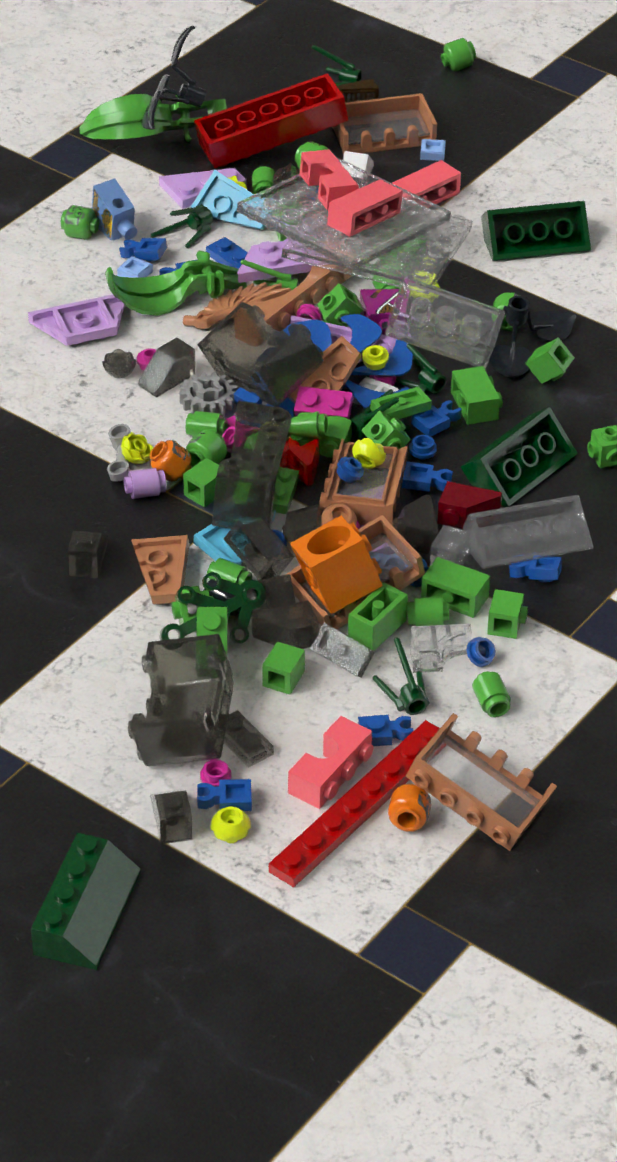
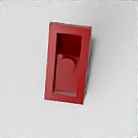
(304, 458)

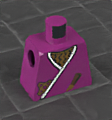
(378, 305)

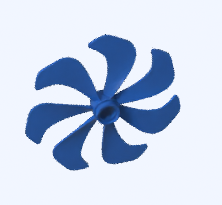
(364, 334)

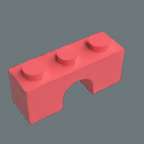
(325, 170)
(319, 779)

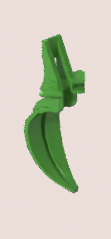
(123, 117)
(167, 291)

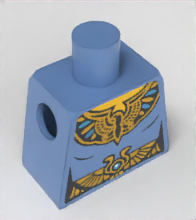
(113, 210)

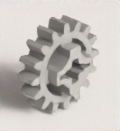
(208, 394)

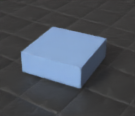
(432, 149)
(134, 268)

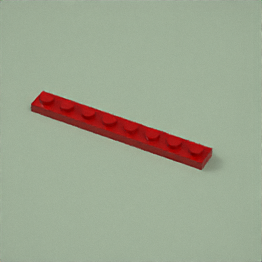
(350, 810)

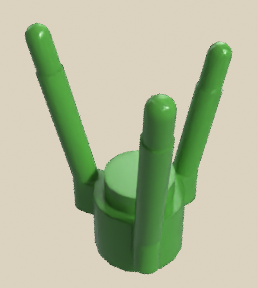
(285, 279)

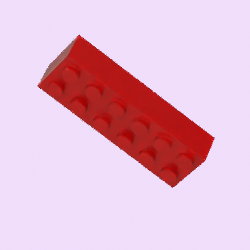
(271, 120)

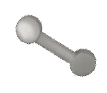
(118, 469)

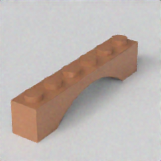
(310, 291)

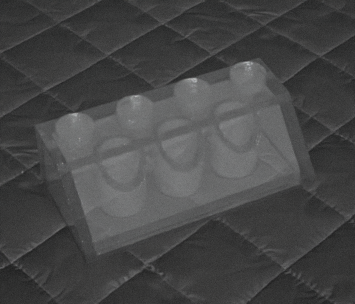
(444, 322)
(528, 532)

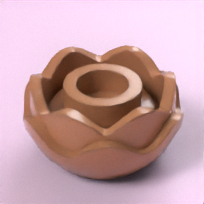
(336, 510)

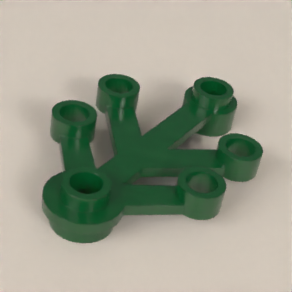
(240, 600)

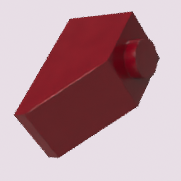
(461, 500)

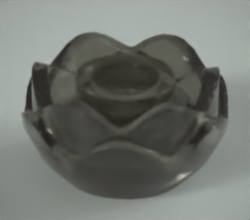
(119, 363)

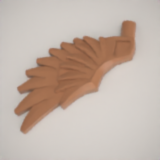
(224, 305)

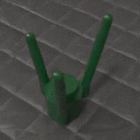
(346, 75)
(199, 219)
(429, 377)
(361, 420)
(412, 695)

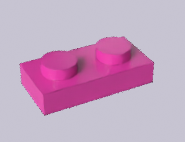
(324, 400)

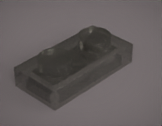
(342, 650)
(246, 740)

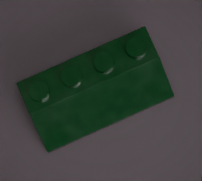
(536, 230)
(521, 457)
(84, 903)

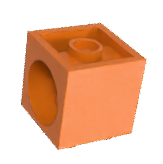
(337, 563)

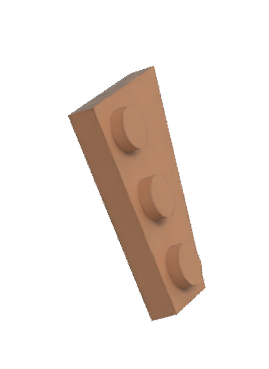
(337, 367)
(163, 565)

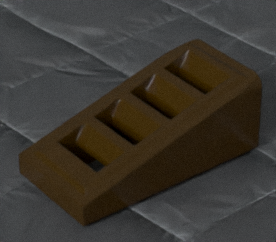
(367, 88)

